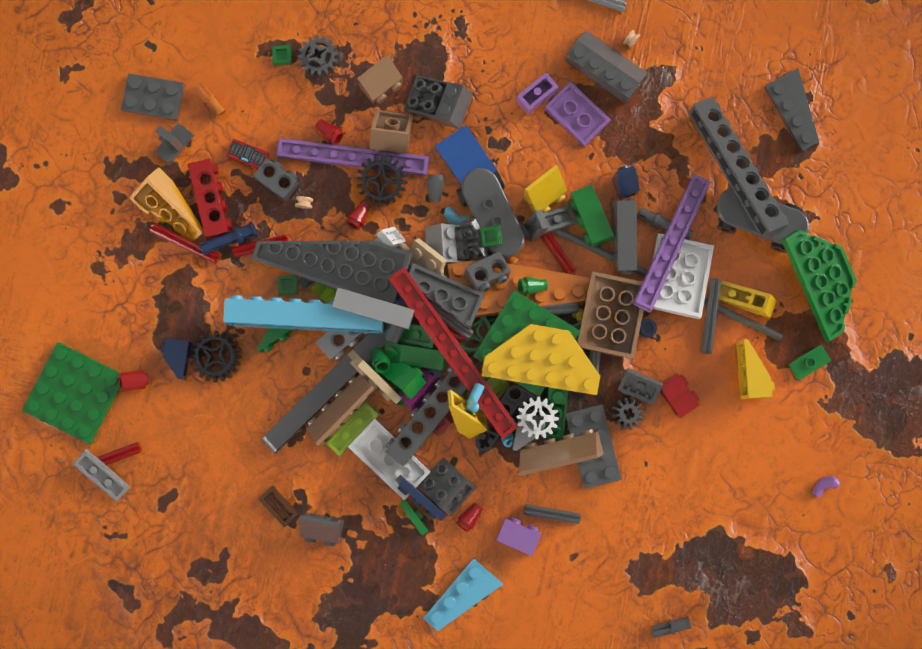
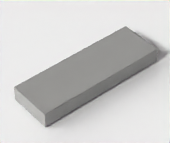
(101, 475)

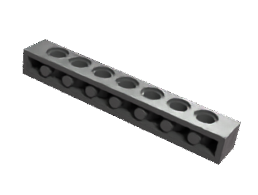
(711, 132)

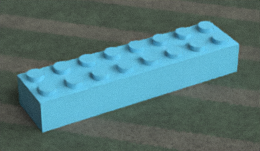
(295, 315)

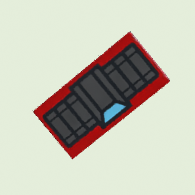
(246, 154)

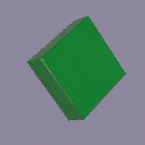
(282, 55)
(491, 236)
(288, 285)

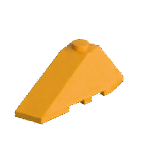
(163, 199)

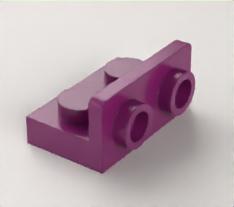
(416, 401)

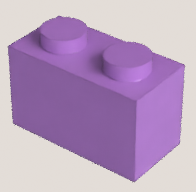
(537, 94)
(518, 536)

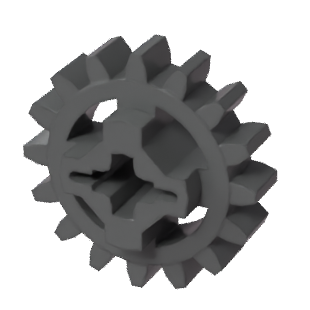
(324, 52)

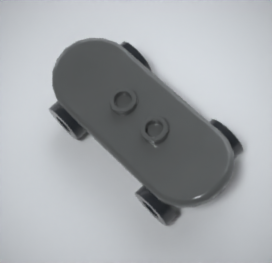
(489, 205)
(735, 217)

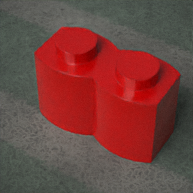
(678, 395)

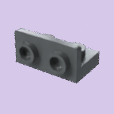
(640, 386)

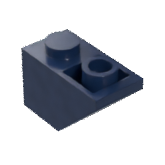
(626, 182)

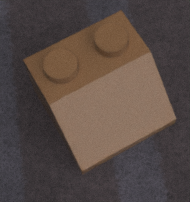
(380, 80)
(391, 131)

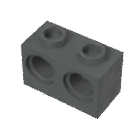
(273, 183)
(484, 269)

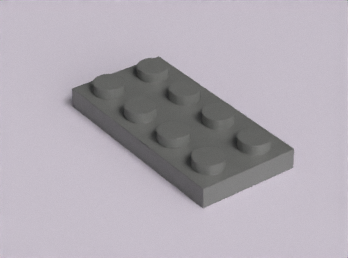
(601, 469)

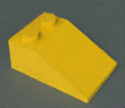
(545, 191)
(753, 376)

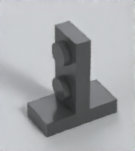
(172, 142)
(551, 221)

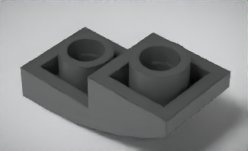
(474, 245)

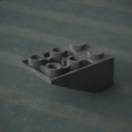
(439, 101)

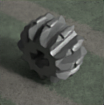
(622, 417)

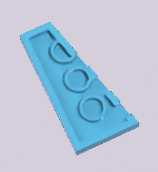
(466, 591)

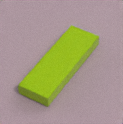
(352, 429)

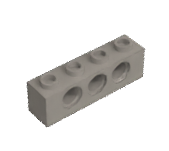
(328, 345)

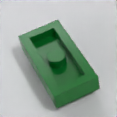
(417, 336)

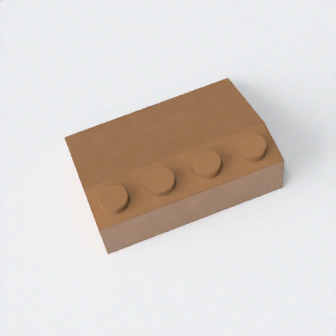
(610, 318)
(340, 410)
(560, 453)

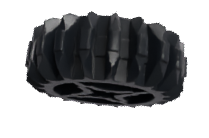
(380, 197)
(202, 346)

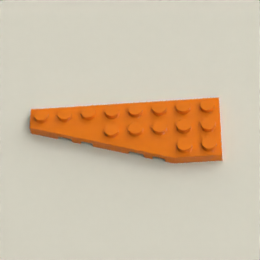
(561, 287)

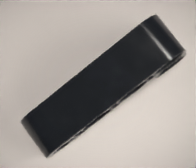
(512, 404)

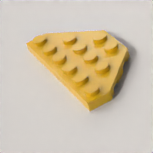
(544, 359)

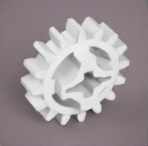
(546, 418)

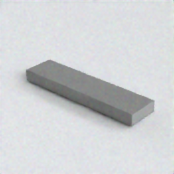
(373, 308)

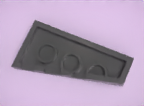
(793, 107)

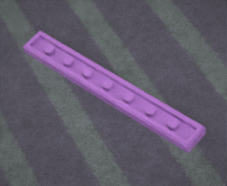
(348, 156)
(671, 243)

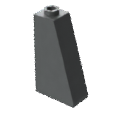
(625, 235)

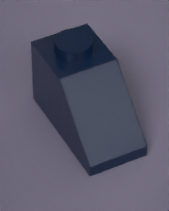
(177, 356)

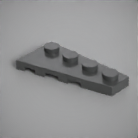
(450, 296)

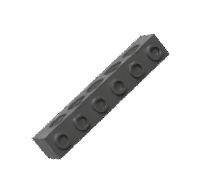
(403, 455)

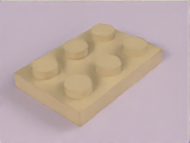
(373, 378)

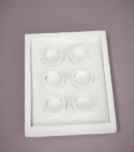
(687, 280)

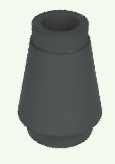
(435, 187)

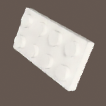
(371, 450)

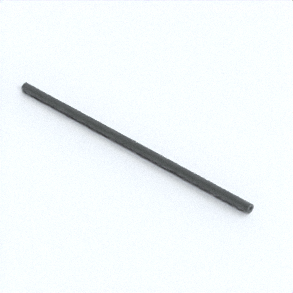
(642, 271)

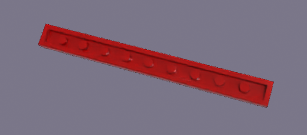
(452, 351)

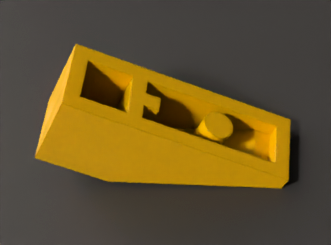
(747, 299)
(466, 422)

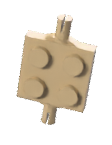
(425, 256)

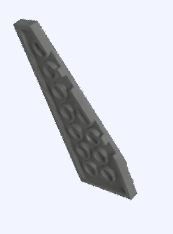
(346, 265)

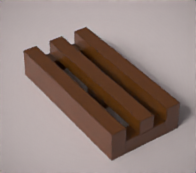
(289, 517)

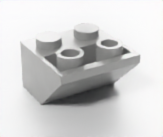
(448, 242)

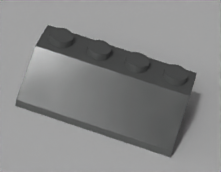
(605, 66)

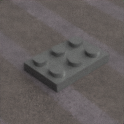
(153, 97)

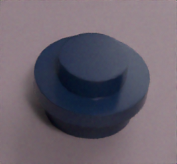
(648, 328)

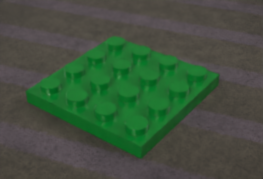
(513, 317)
(73, 393)

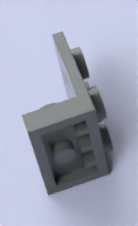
(447, 486)

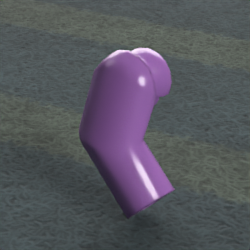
(825, 483)

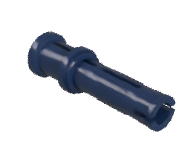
(236, 235)

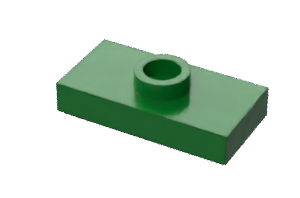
(809, 362)
(415, 516)

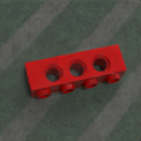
(198, 171)

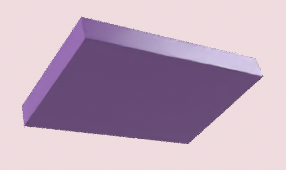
(577, 114)

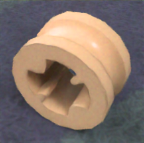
(631, 39)
(304, 202)

